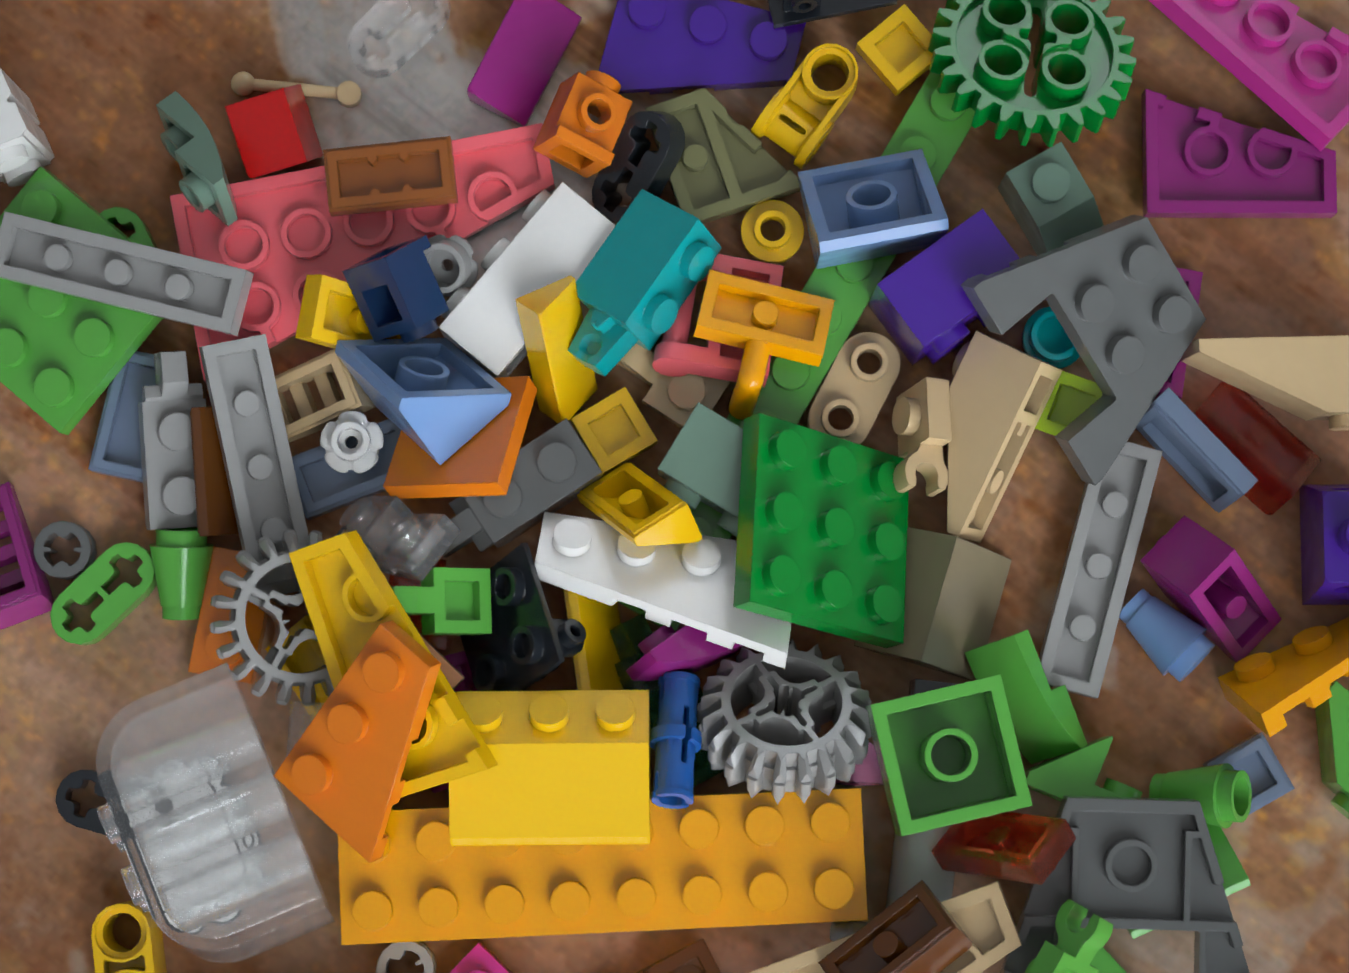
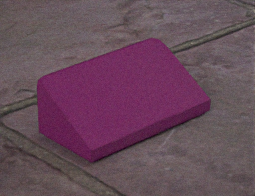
(523, 58)

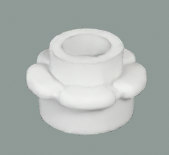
(366, 452)

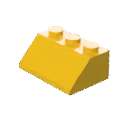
(565, 770)

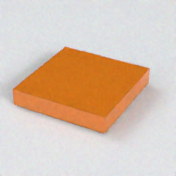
(478, 467)

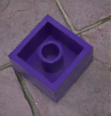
(924, 298)

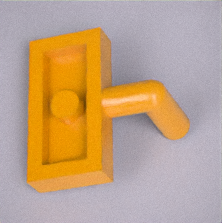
(763, 323)

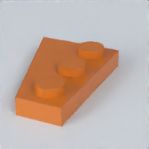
(359, 741)

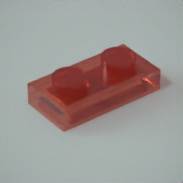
(1005, 846)

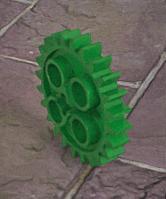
(1077, 59)

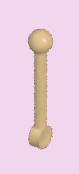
(347, 92)

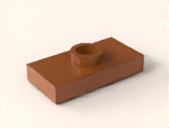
(390, 176)

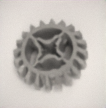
(249, 590)
(778, 740)

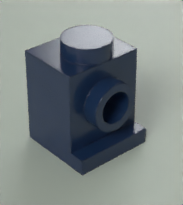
(397, 291)

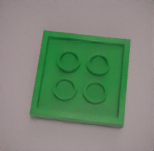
(820, 533)

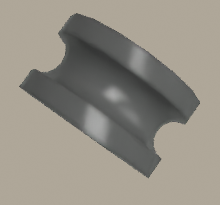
(68, 531)

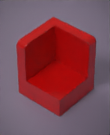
(274, 131)

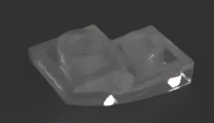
(398, 538)

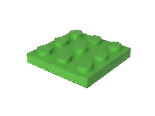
(59, 346)

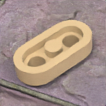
(854, 390)

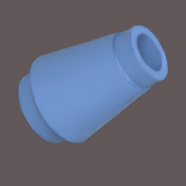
(1166, 635)

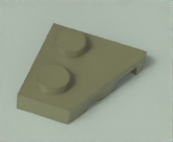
(721, 162)

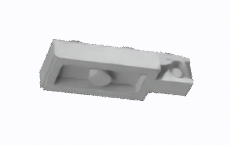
(168, 443)

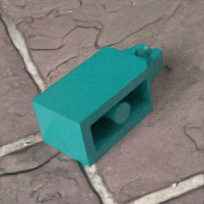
(640, 280)

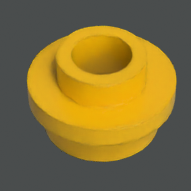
(766, 250)

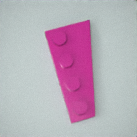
(1276, 56)

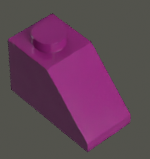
(1211, 587)

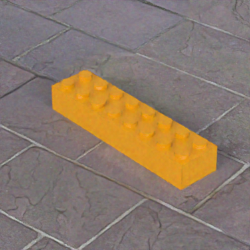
(704, 868)

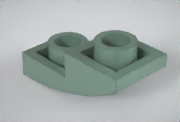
(195, 151)

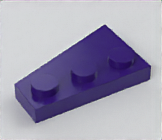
(697, 46)

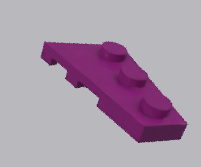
(1224, 169)

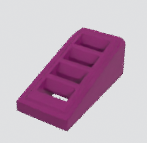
(36, 595)

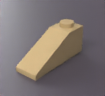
(1292, 373)
(993, 414)

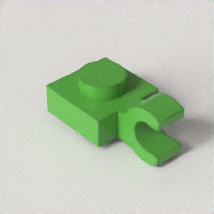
(450, 601)
(1074, 948)

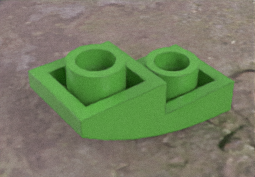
(1040, 715)

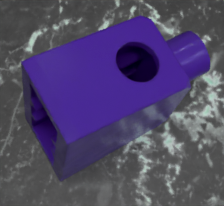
(1324, 543)

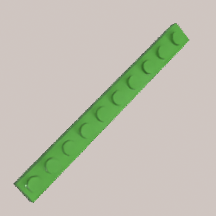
(792, 384)

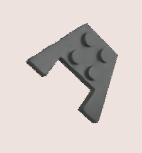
(1121, 312)
(1139, 869)

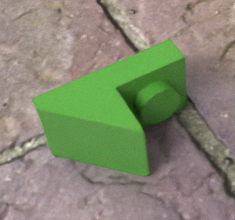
(1076, 774)

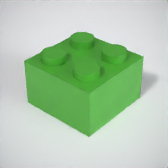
(948, 756)

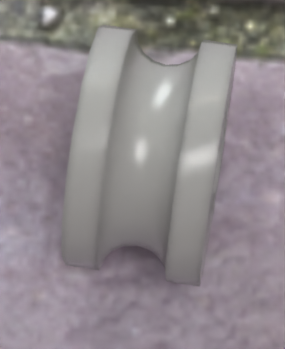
(398, 950)

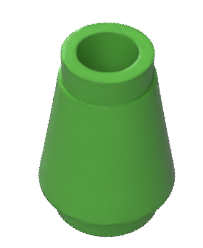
(181, 571)
(1221, 790)

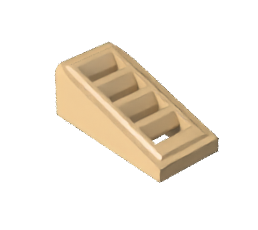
(320, 371)

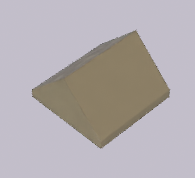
(948, 601)

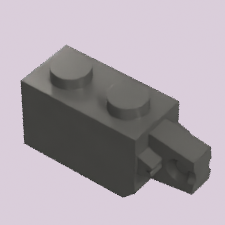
(544, 480)

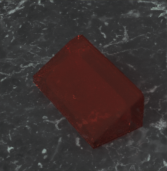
(1260, 444)

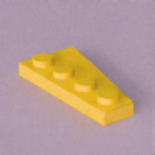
(346, 605)

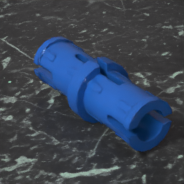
(675, 740)

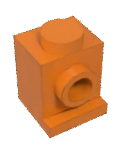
(570, 134)

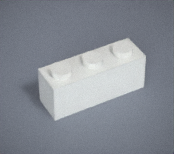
(555, 243)

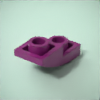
(677, 651)

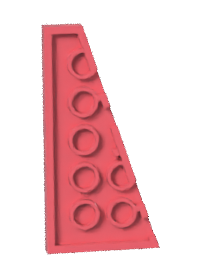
(290, 234)

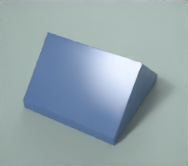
(871, 208)
(426, 389)

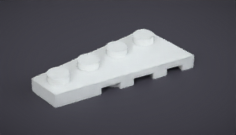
(666, 581)

